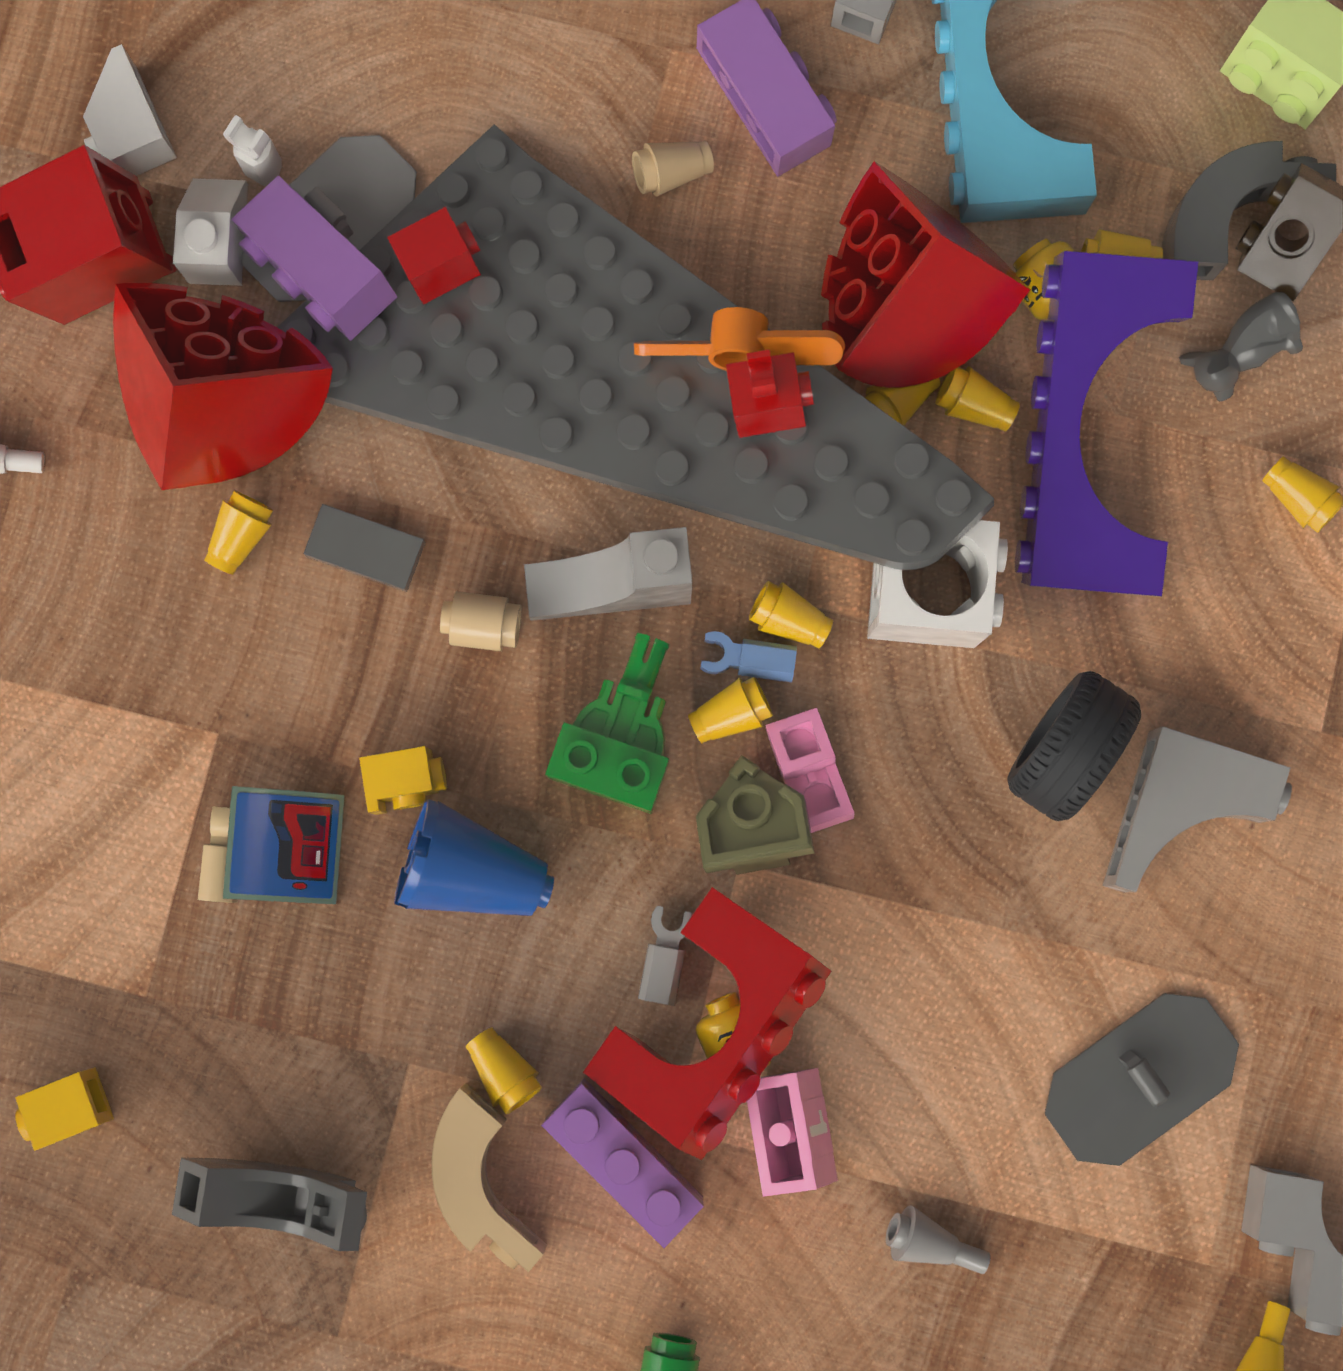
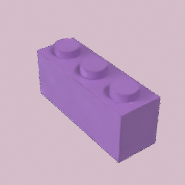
(766, 84)
(312, 259)
(623, 1163)

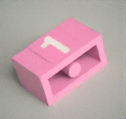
(791, 1133)

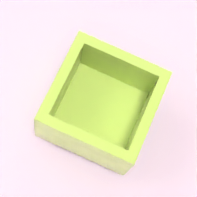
(1291, 58)

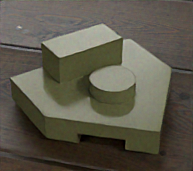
(753, 823)

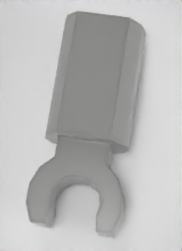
(663, 962)

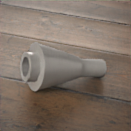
(922, 1240)

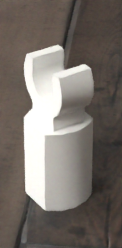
(253, 151)

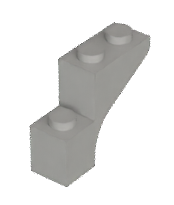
(1286, 1214)

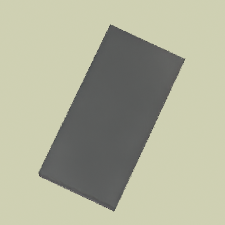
(364, 548)

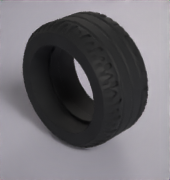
(1074, 746)

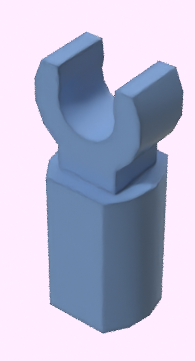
(752, 658)

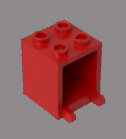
(75, 235)

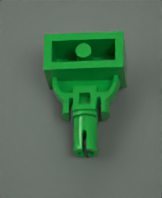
(615, 745)

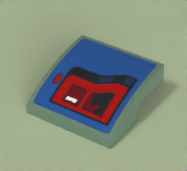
(283, 845)

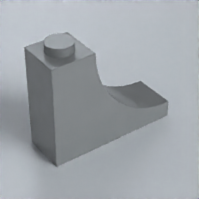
(636, 574)
(1182, 785)

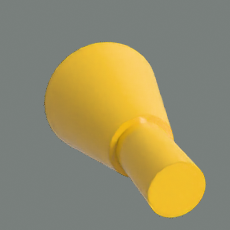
(1266, 1349)

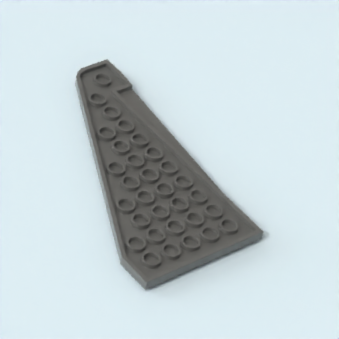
(547, 373)

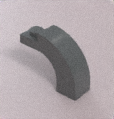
(1203, 216)
(272, 1198)

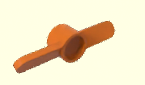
(746, 331)

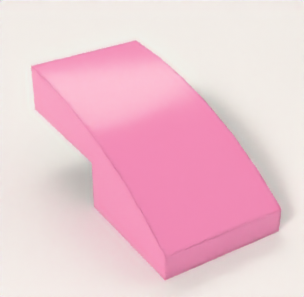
(810, 767)

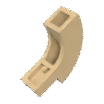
(463, 1183)

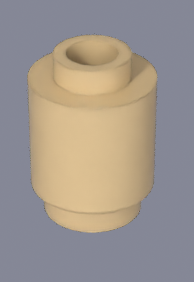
(481, 621)

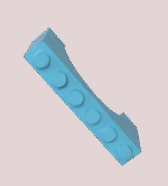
(999, 159)

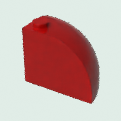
(912, 286)
(211, 383)

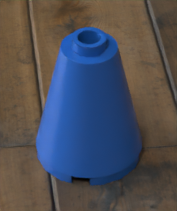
(468, 868)

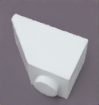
(124, 118)
(205, 234)

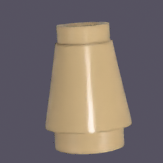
(670, 165)

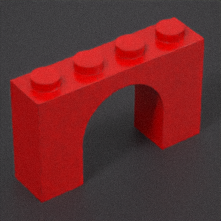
(697, 1100)

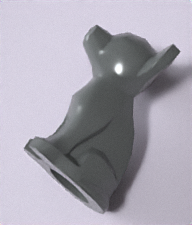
(1256, 337)

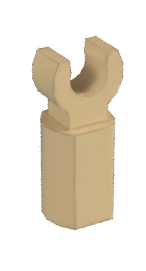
(214, 858)

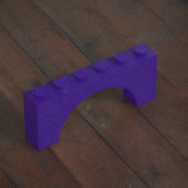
(1091, 311)

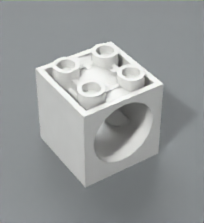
(901, 619)

